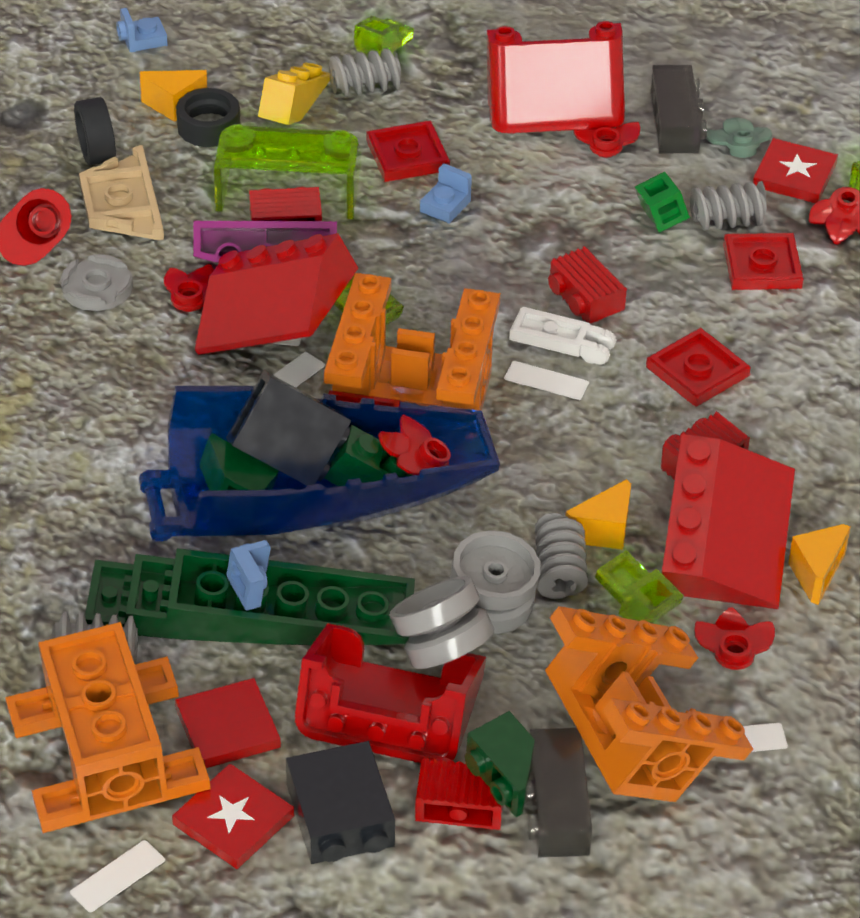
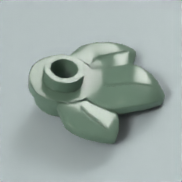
(739, 136)

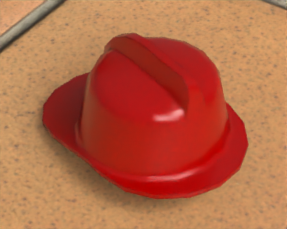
(34, 226)

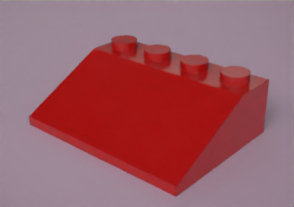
(273, 292)
(728, 523)

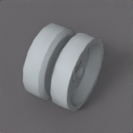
(503, 573)
(442, 622)

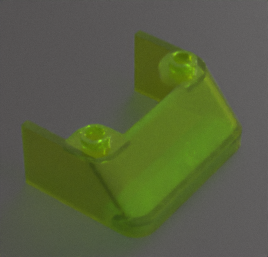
(287, 151)

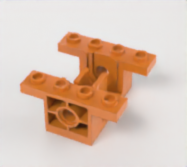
(412, 370)
(623, 714)
(108, 729)

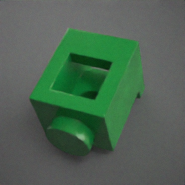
(662, 201)

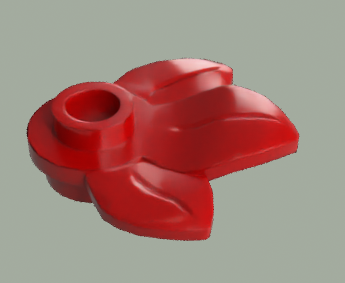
(607, 140)
(838, 216)
(189, 289)
(414, 447)
(734, 640)

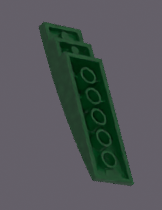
(197, 602)

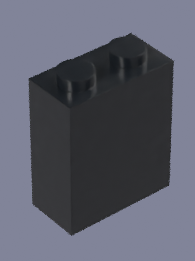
(289, 430)
(340, 802)

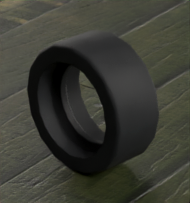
(206, 102)
(94, 130)

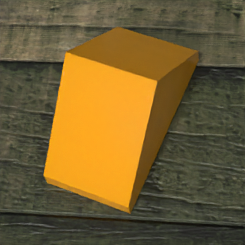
(164, 88)
(604, 516)
(816, 558)

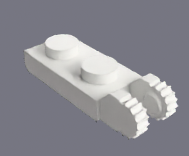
(562, 335)

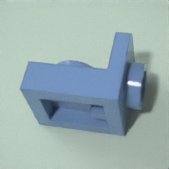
(141, 34)
(448, 195)
(247, 572)

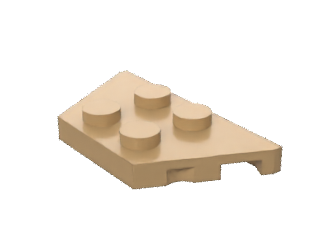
(122, 197)

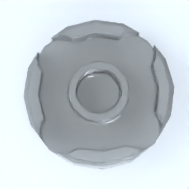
(96, 283)

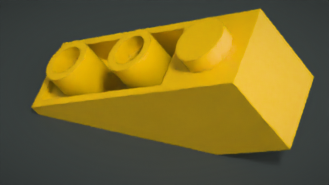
(292, 93)

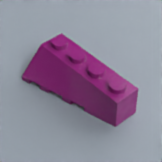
(216, 238)

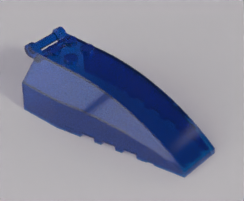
(291, 504)

